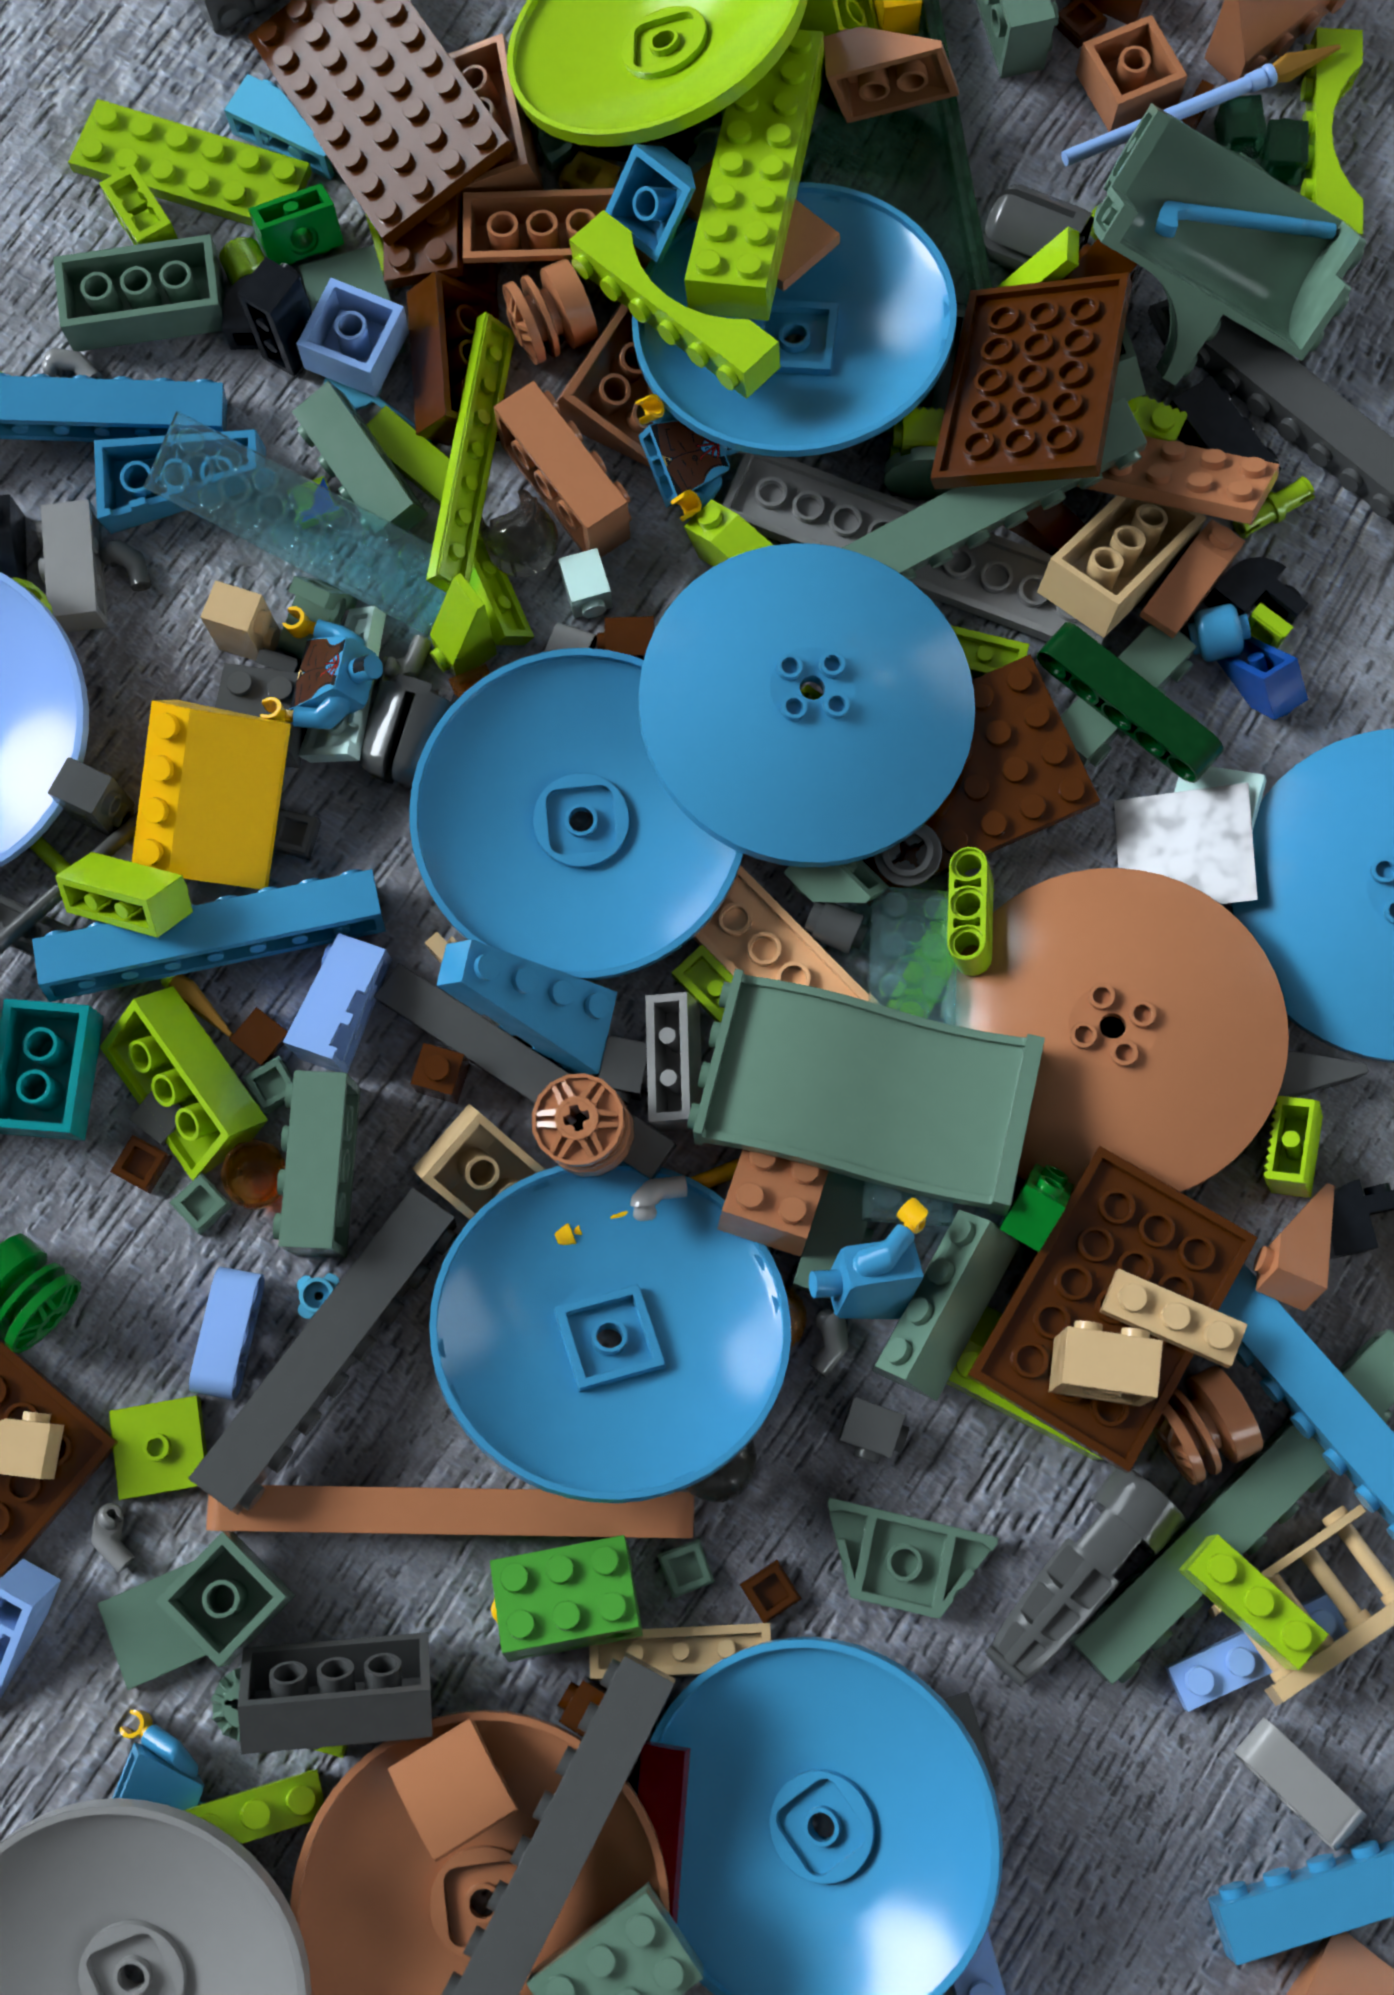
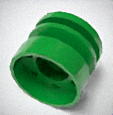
(31, 1294)

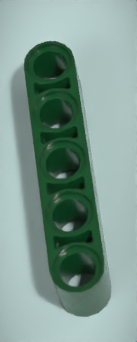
(1130, 702)

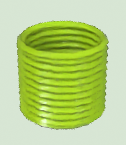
(240, 257)

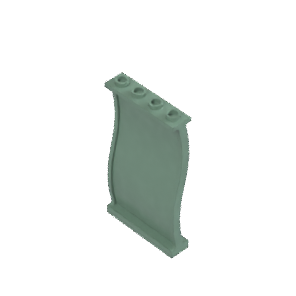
(867, 1091)

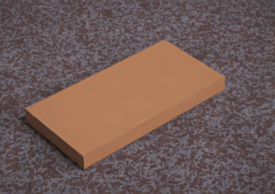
(806, 240)

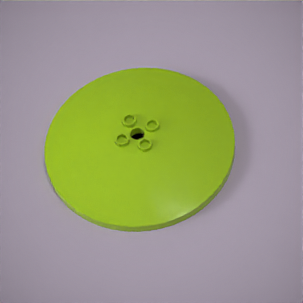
(607, 80)

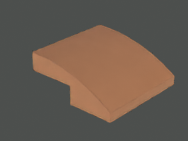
(453, 1790)

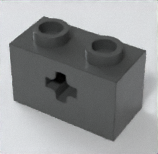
(91, 797)

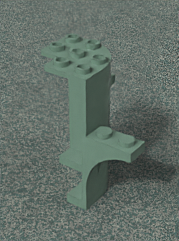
(1259, 278)

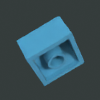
(652, 197)

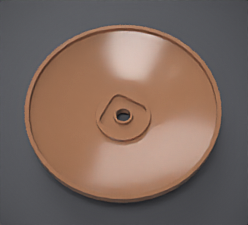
(1196, 1008)
(396, 1920)

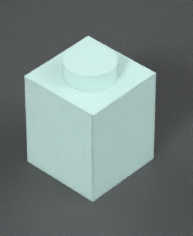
(586, 584)

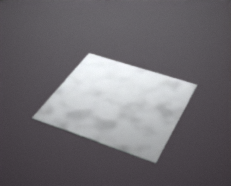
(1192, 838)

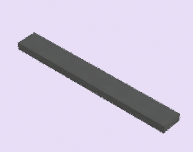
(500, 1055)

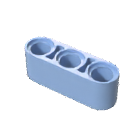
(226, 1333)

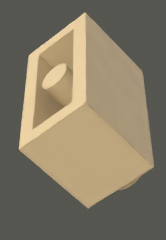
(239, 621)

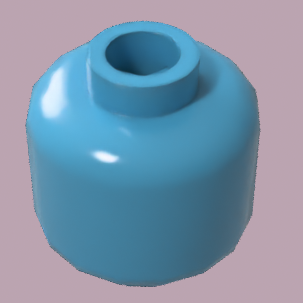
(1219, 632)

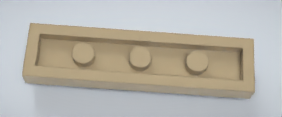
(680, 1649)

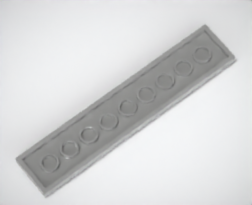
(815, 507)

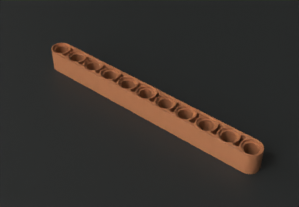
(453, 1513)

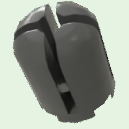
(1026, 222)
(400, 727)

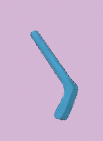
(1173, 211)

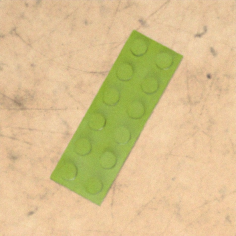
(185, 162)

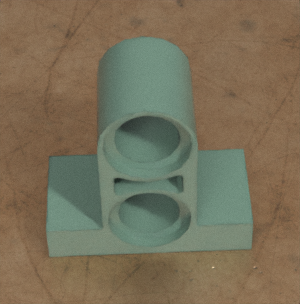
(317, 601)

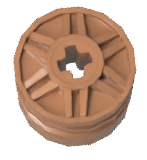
(550, 312)
(604, 1135)
(1209, 1422)

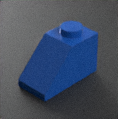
(1266, 678)

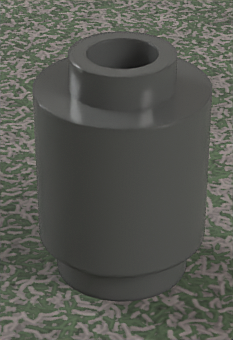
(836, 926)

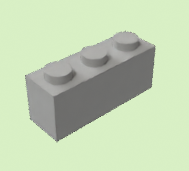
(73, 564)
(672, 1058)

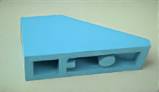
(269, 120)

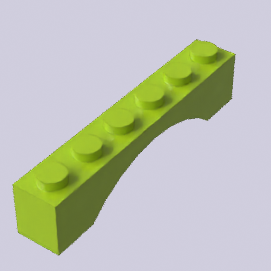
(1322, 91)
(730, 348)

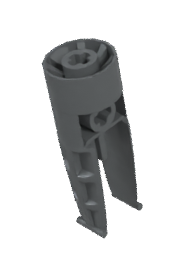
(1082, 1573)

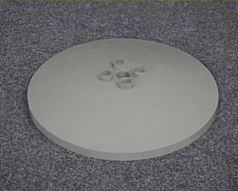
(142, 1889)

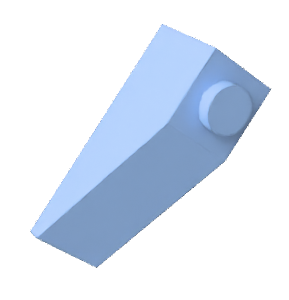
(24, 1605)

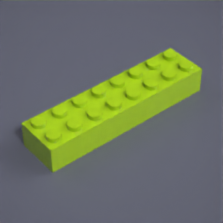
(755, 186)

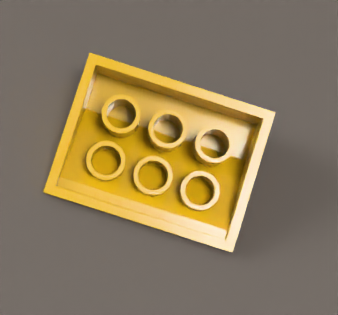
(210, 793)

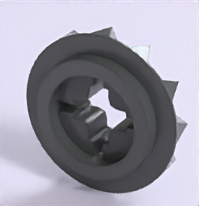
(927, 859)

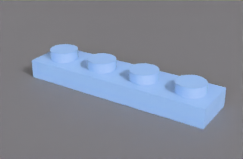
(1236, 1661)

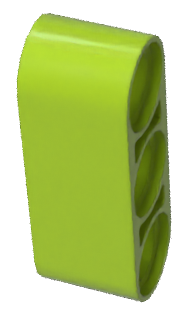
(967, 893)

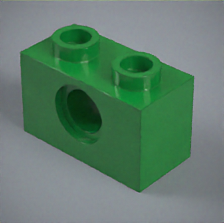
(306, 209)
(1038, 1206)

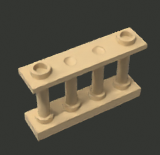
(1359, 1623)

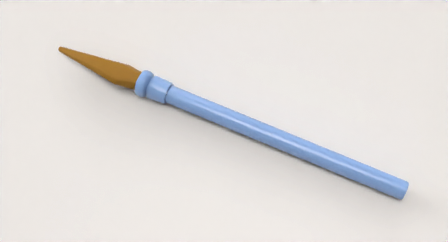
(1281, 71)

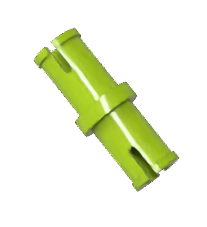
(1278, 505)

